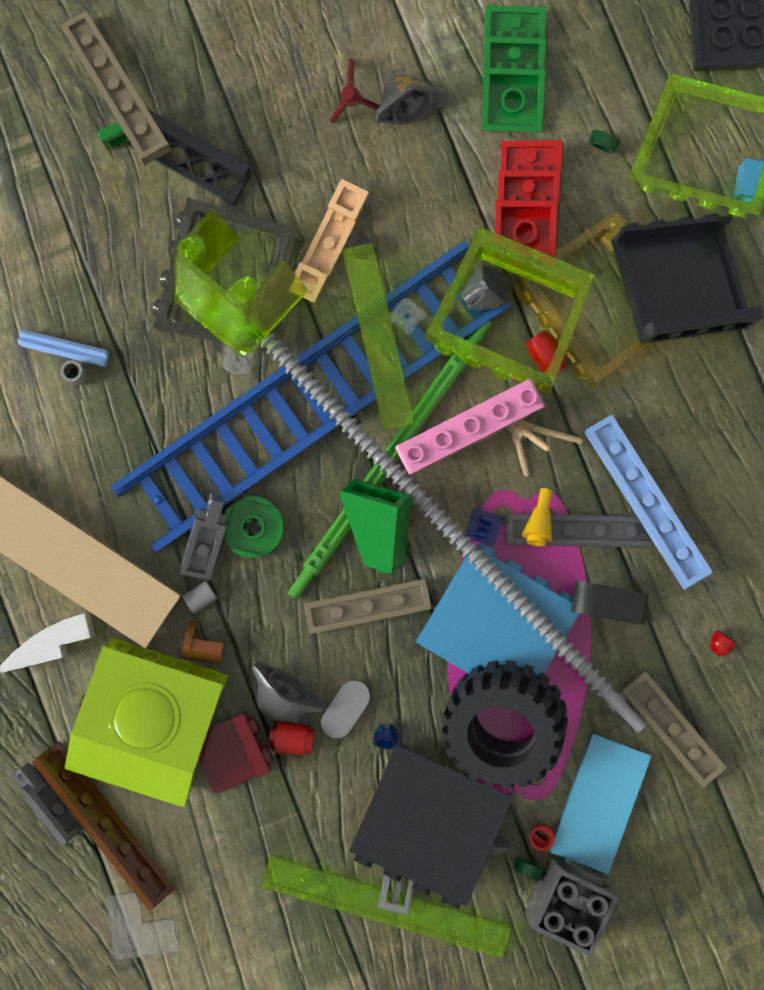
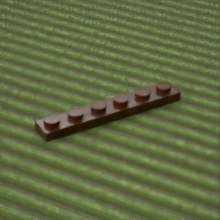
(105, 827)

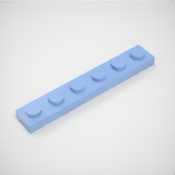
(648, 502)

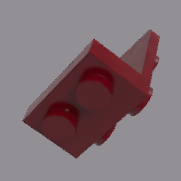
(234, 753)

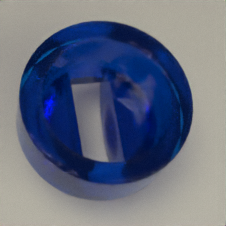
(386, 737)

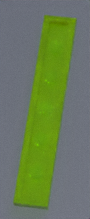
(378, 336)

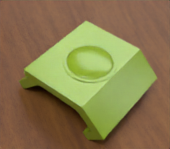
(144, 721)

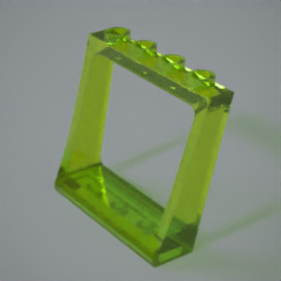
(681, 85)
(526, 263)

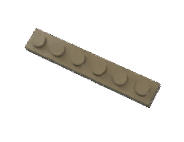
(115, 88)

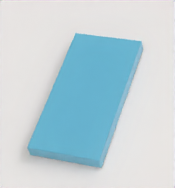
(600, 803)

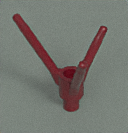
(351, 95)

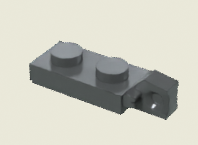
(204, 540)
(47, 804)

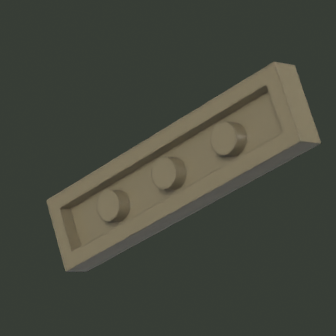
(367, 606)
(673, 729)

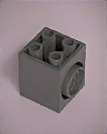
(571, 905)

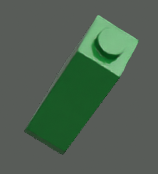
(378, 523)

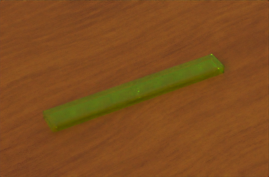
(363, 899)

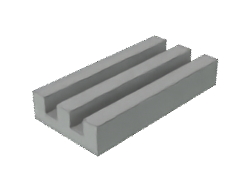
(393, 906)

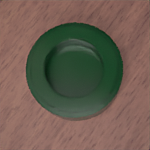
(604, 141)
(529, 869)

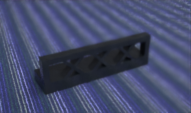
(203, 152)

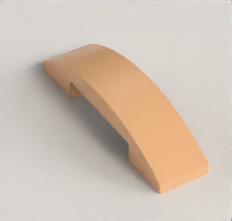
(331, 238)

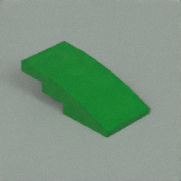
(513, 68)

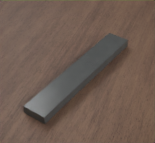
(589, 530)

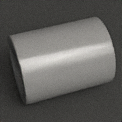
(67, 367)
(200, 597)

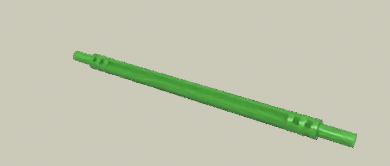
(420, 415)

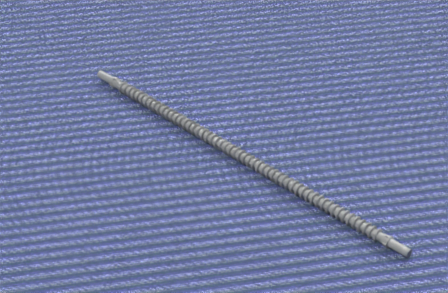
(615, 700)

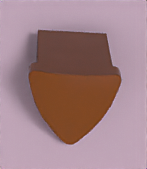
(200, 649)

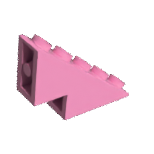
(470, 427)

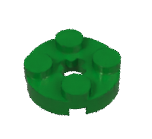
(268, 518)

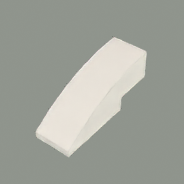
(50, 643)

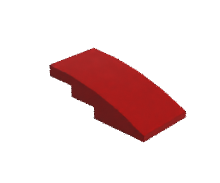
(530, 193)

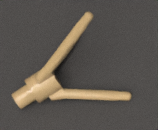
(523, 430)

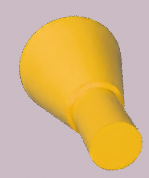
(538, 528)

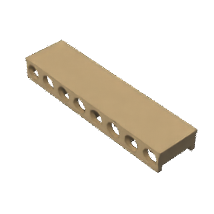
(82, 566)

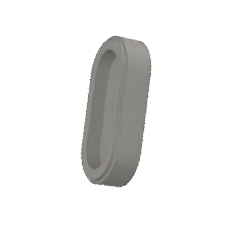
(345, 709)

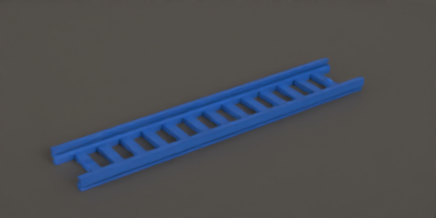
(268, 387)

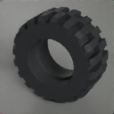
(494, 758)

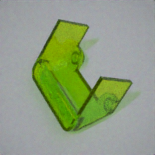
(247, 309)

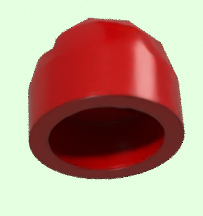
(721, 644)
(537, 840)

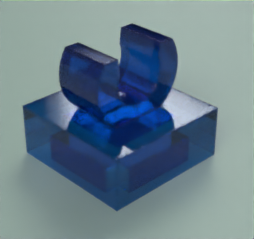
(483, 527)

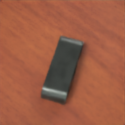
(609, 602)

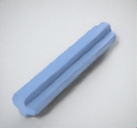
(63, 348)

